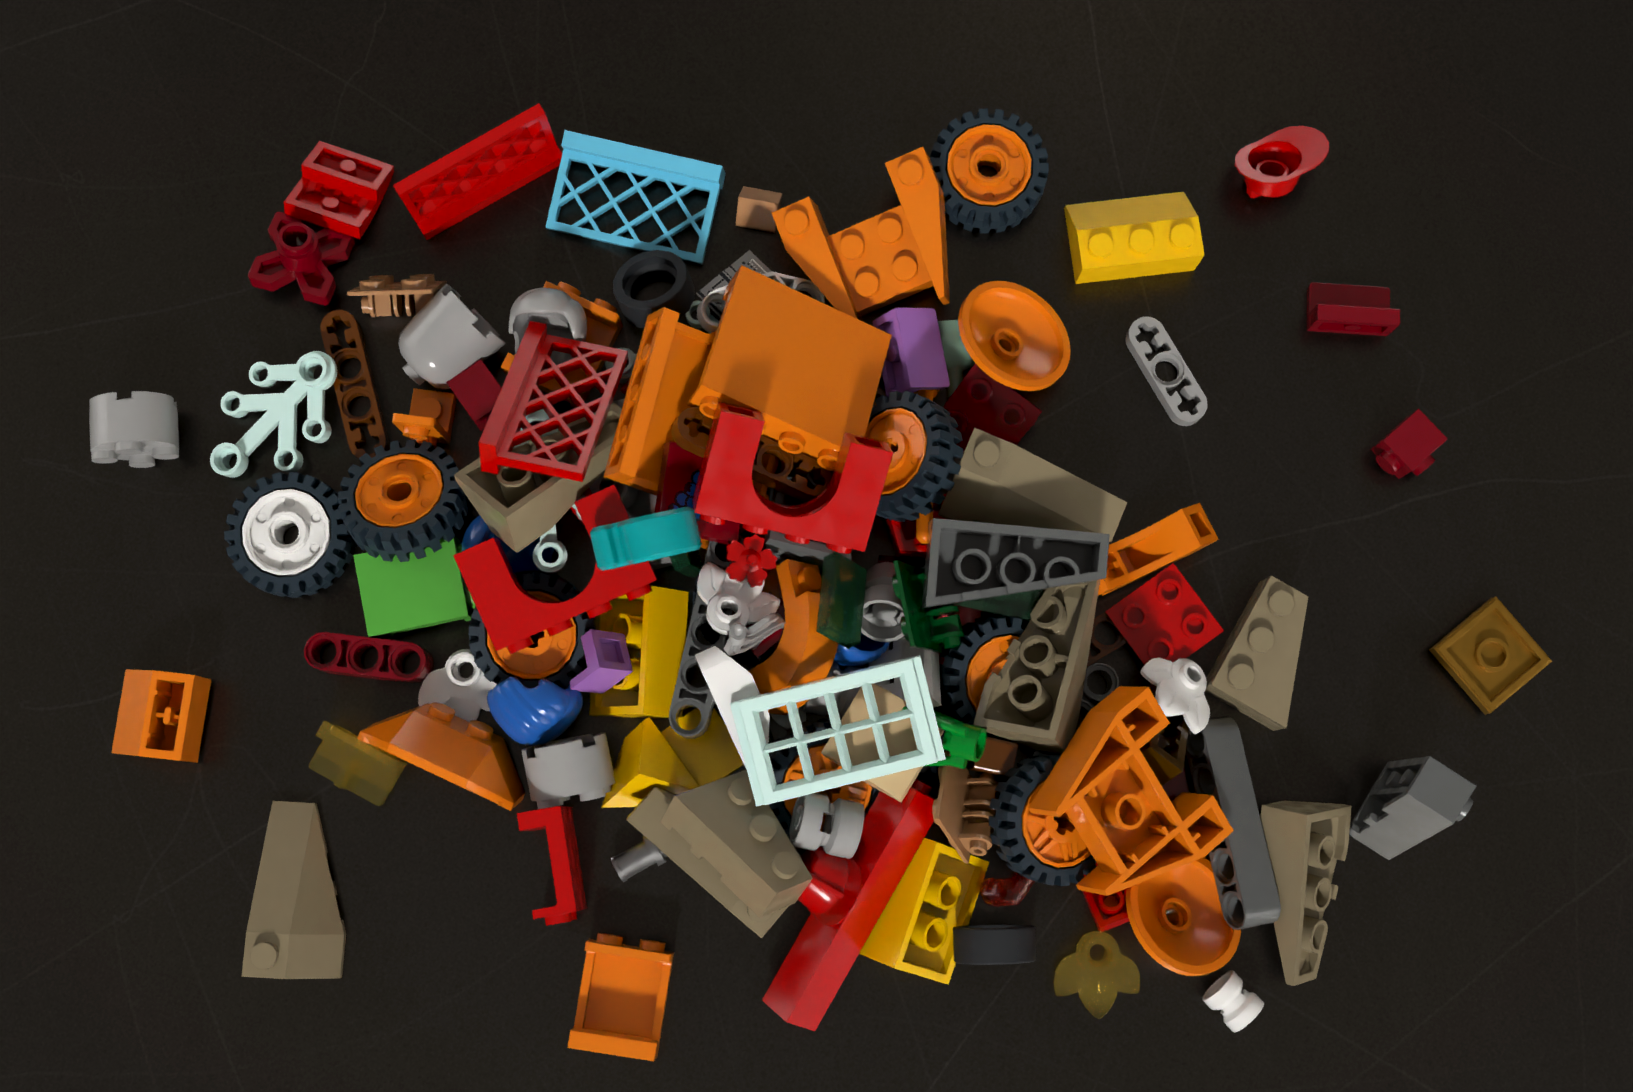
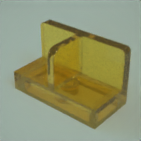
(355, 764)

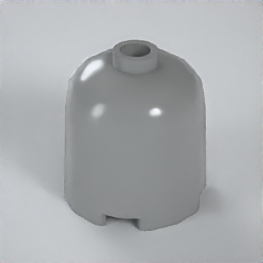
(445, 340)

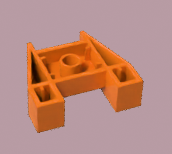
(880, 256)
(1120, 802)

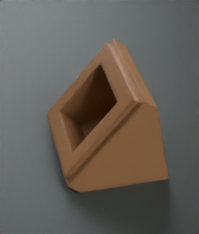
(756, 208)

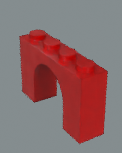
(837, 516)
(515, 615)

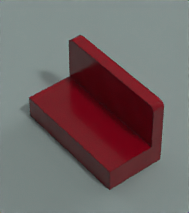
(1350, 309)

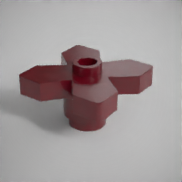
(301, 257)

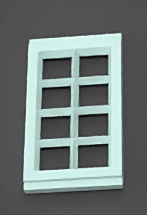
(757, 751)

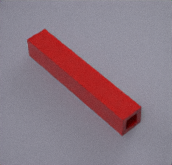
(826, 953)

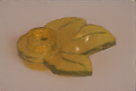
(1096, 979)

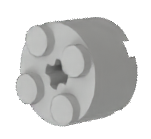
(133, 428)
(569, 769)

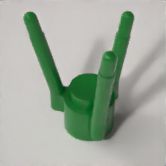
(961, 740)

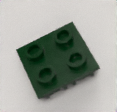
(921, 624)

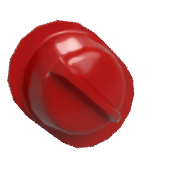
(1278, 160)
(833, 888)

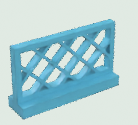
(643, 163)

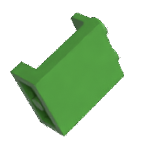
(413, 592)

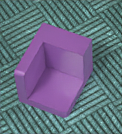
(606, 662)

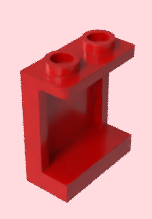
(564, 861)

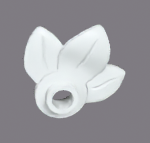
(721, 592)
(449, 688)
(1180, 690)

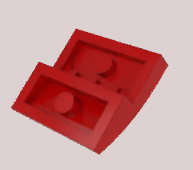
(339, 189)

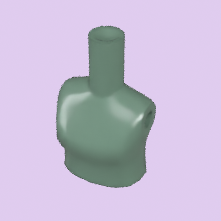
(955, 353)

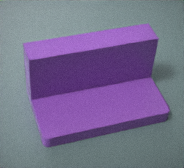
(914, 352)

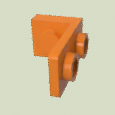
(429, 417)

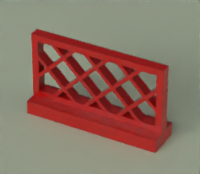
(480, 174)
(516, 402)

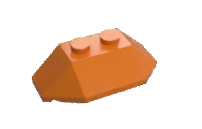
(451, 749)

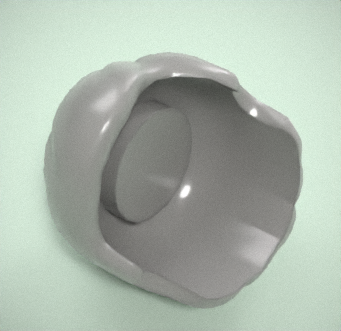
(553, 307)

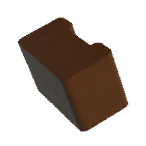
(996, 758)

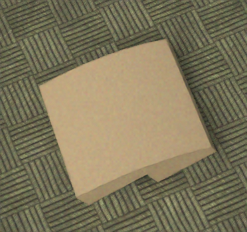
(863, 747)

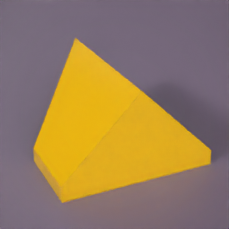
(644, 763)

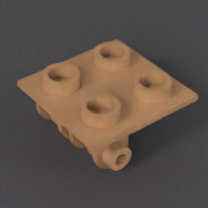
(383, 289)
(964, 809)

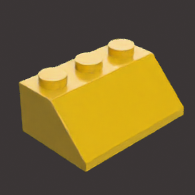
(1133, 237)
(655, 642)
(924, 909)

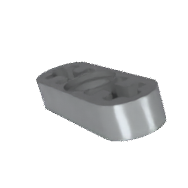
(1189, 392)

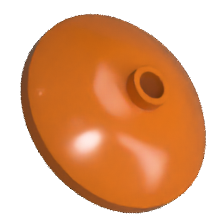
(1014, 335)
(1197, 934)

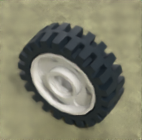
(260, 527)

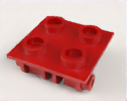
(1164, 618)

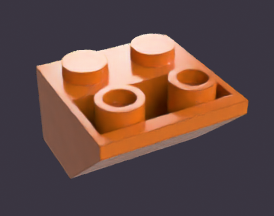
(161, 715)

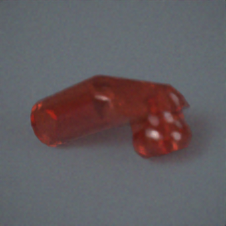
(1005, 891)

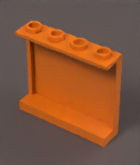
(794, 363)
(659, 389)

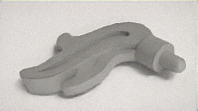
(748, 638)

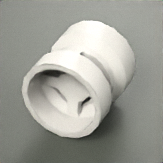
(1236, 1005)

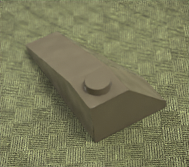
(1020, 489)
(526, 503)
(1043, 681)
(647, 819)
(1303, 852)
(294, 907)

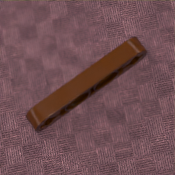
(360, 385)
(795, 487)

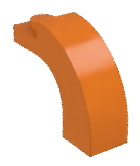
(1157, 547)
(802, 651)

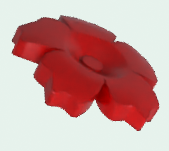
(749, 560)

